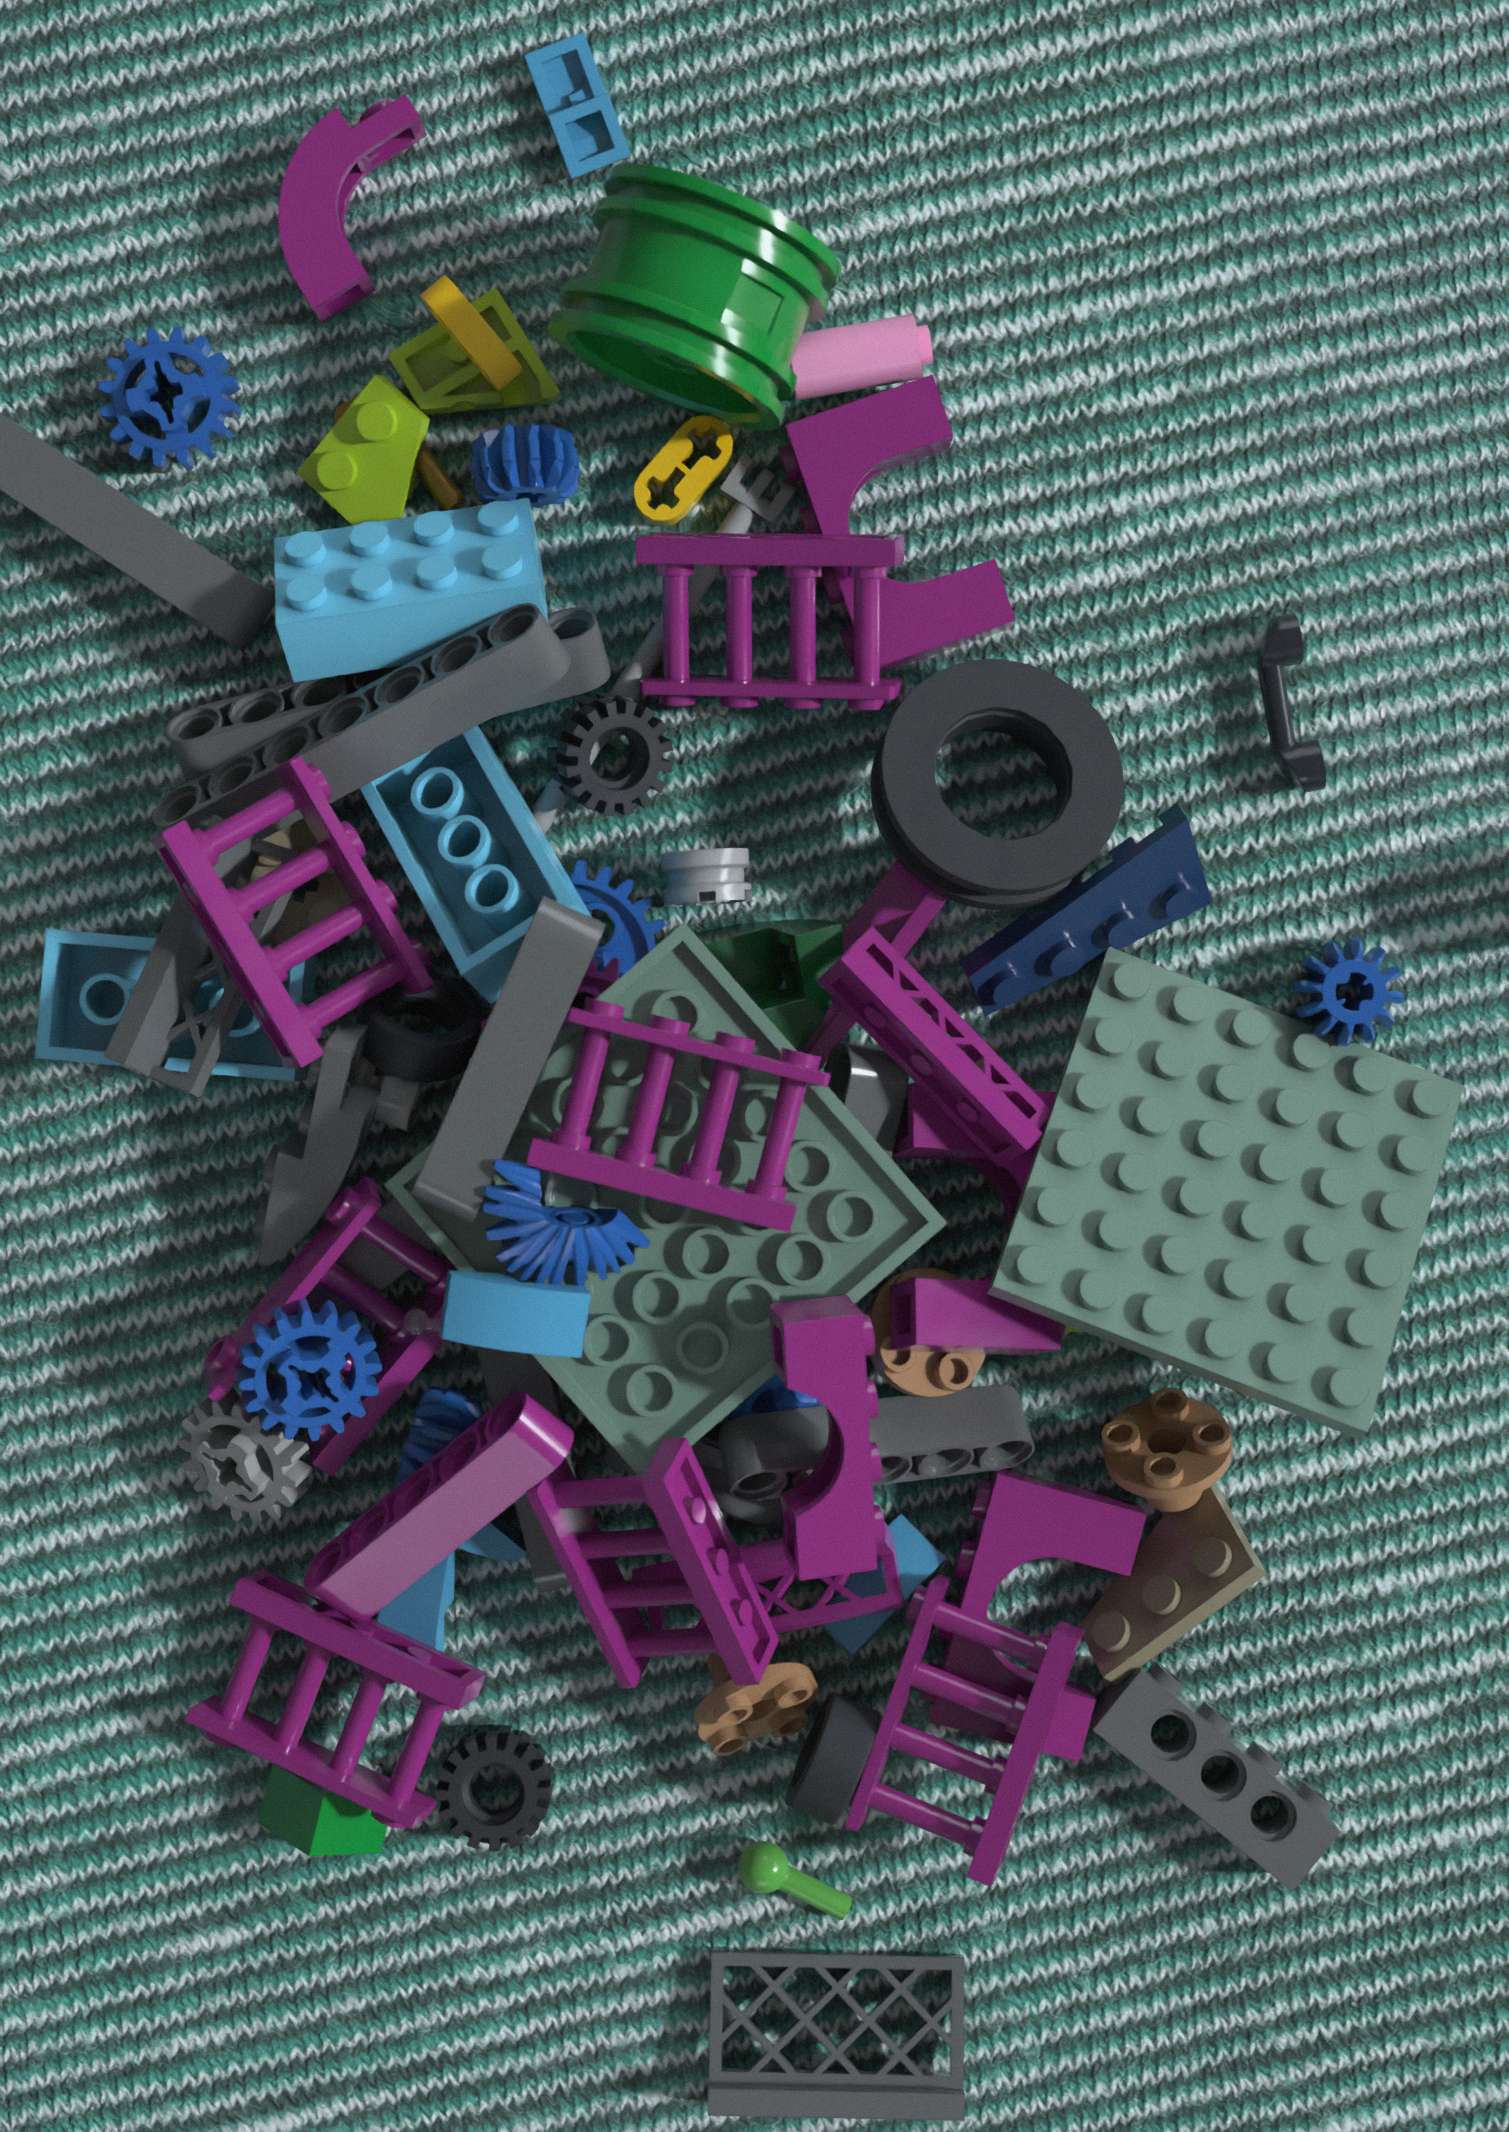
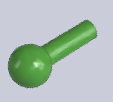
(766, 1868)

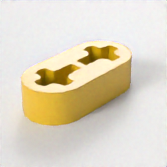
(471, 333)
(672, 460)

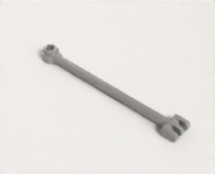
(748, 505)

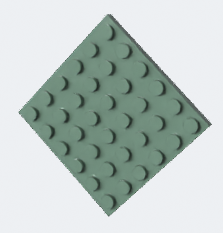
(1229, 1193)
(689, 1320)

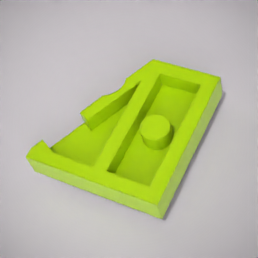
(447, 380)
(370, 455)

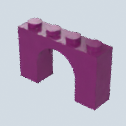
(833, 460)
(960, 1313)
(1016, 1523)

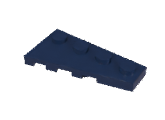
(1121, 903)

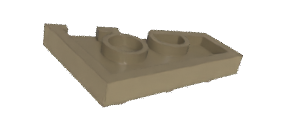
(1178, 1580)

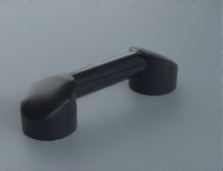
(1298, 761)

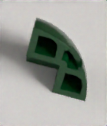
(780, 968)

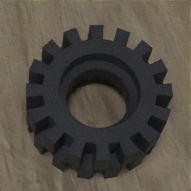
(640, 770)
(488, 1825)

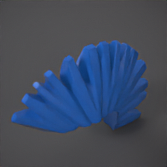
(552, 1236)

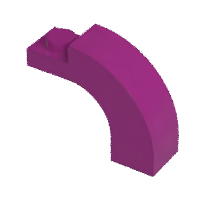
(317, 196)

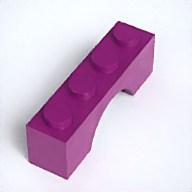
(832, 1513)

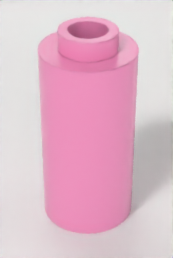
(860, 356)

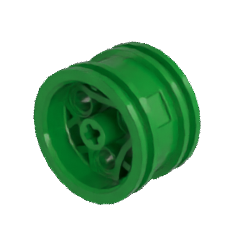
(695, 296)

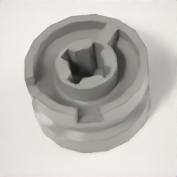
(706, 877)

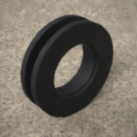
(1034, 710)

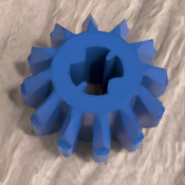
(525, 463)
(1358, 1013)
(438, 1421)

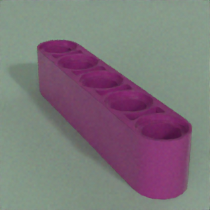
(439, 1507)

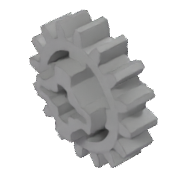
(241, 1461)

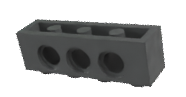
(1284, 1843)

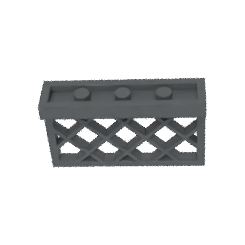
(837, 2092)

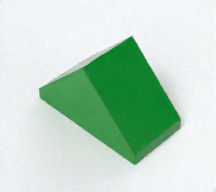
(317, 1818)

